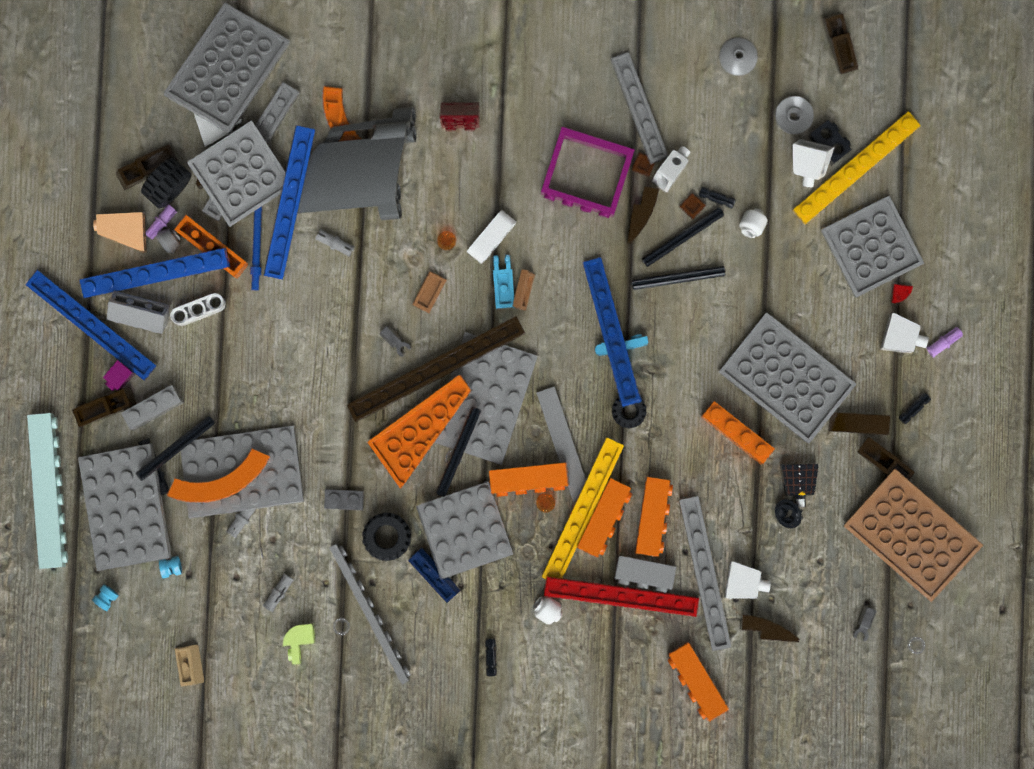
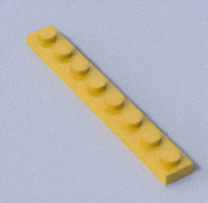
(856, 167)
(583, 509)

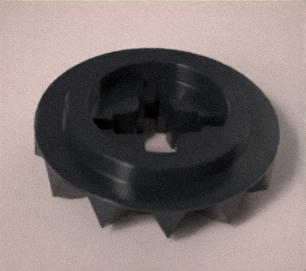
(783, 508)

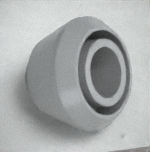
(169, 240)

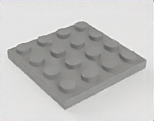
(239, 173)
(872, 246)
(464, 530)

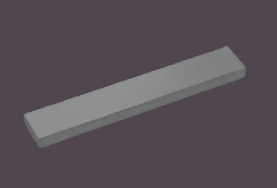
(639, 108)
(562, 439)

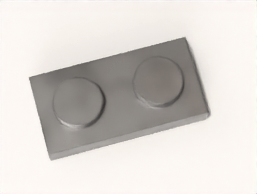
(343, 499)

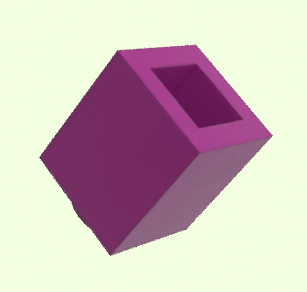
(118, 376)

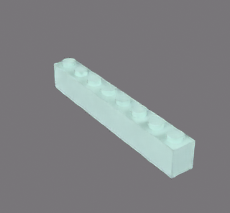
(46, 490)

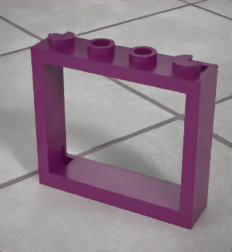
(585, 205)

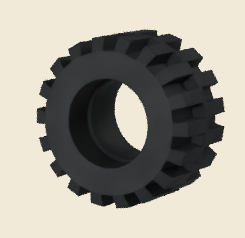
(166, 183)
(379, 552)

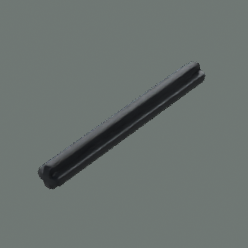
(683, 236)
(679, 277)
(175, 448)
(458, 451)

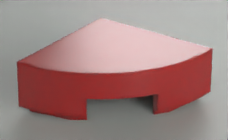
(900, 293)

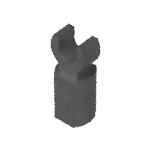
(393, 339)
(865, 622)

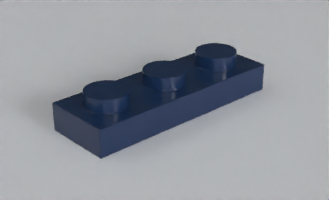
(427, 568)

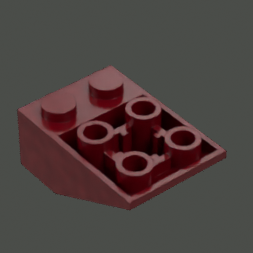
(459, 115)

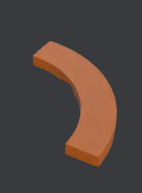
(335, 112)
(222, 487)

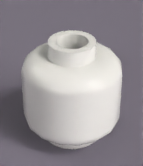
(753, 223)
(547, 610)

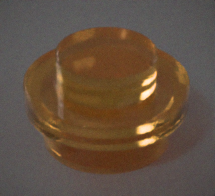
(446, 240)
(545, 503)

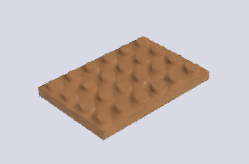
(913, 535)

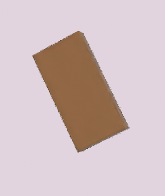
(523, 290)
(429, 292)

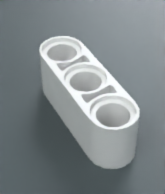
(491, 236)
(188, 309)

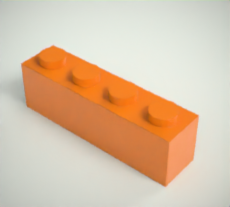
(206, 242)
(737, 433)
(529, 478)
(652, 516)
(603, 518)
(698, 681)

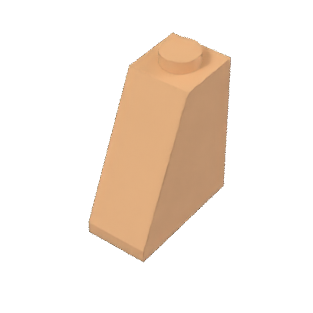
(123, 228)

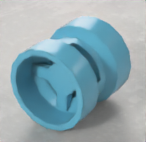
(170, 567)
(105, 597)

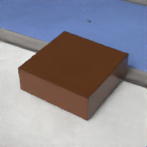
(642, 165)
(692, 206)

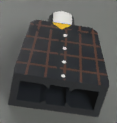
(799, 481)

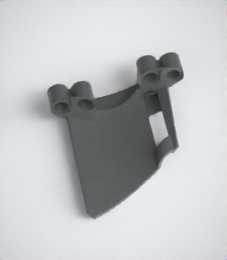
(359, 170)

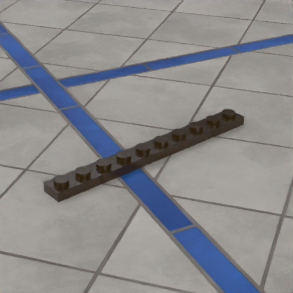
(436, 369)

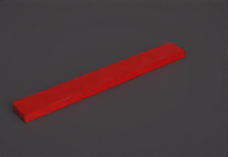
(621, 596)

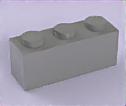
(138, 312)
(152, 407)
(645, 573)

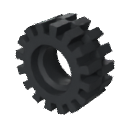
(632, 422)

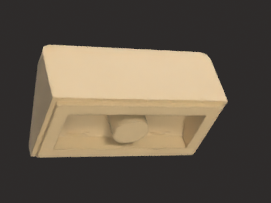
(189, 665)

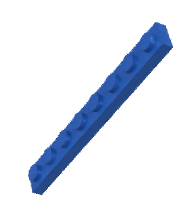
(289, 202)
(154, 273)
(91, 325)
(611, 332)

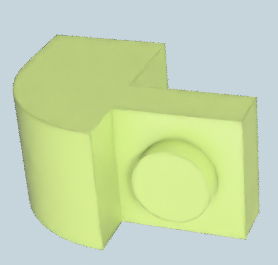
(295, 637)

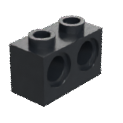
(835, 139)

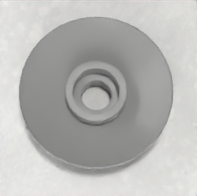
(735, 65)
(799, 107)

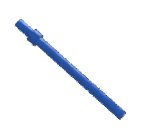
(256, 270)

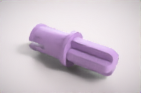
(161, 221)
(944, 342)

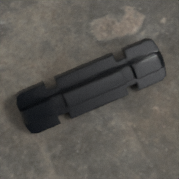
(717, 197)
(914, 408)
(491, 657)

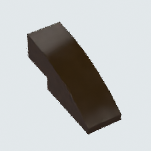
(840, 42)
(142, 167)
(642, 213)
(104, 407)
(859, 423)
(883, 459)
(767, 629)

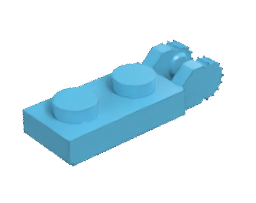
(503, 284)
(635, 342)

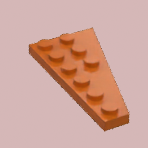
(411, 436)

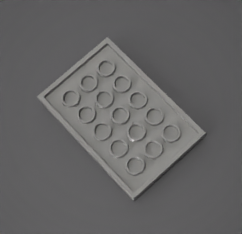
(226, 68)
(787, 378)
(498, 391)
(219, 456)
(123, 510)

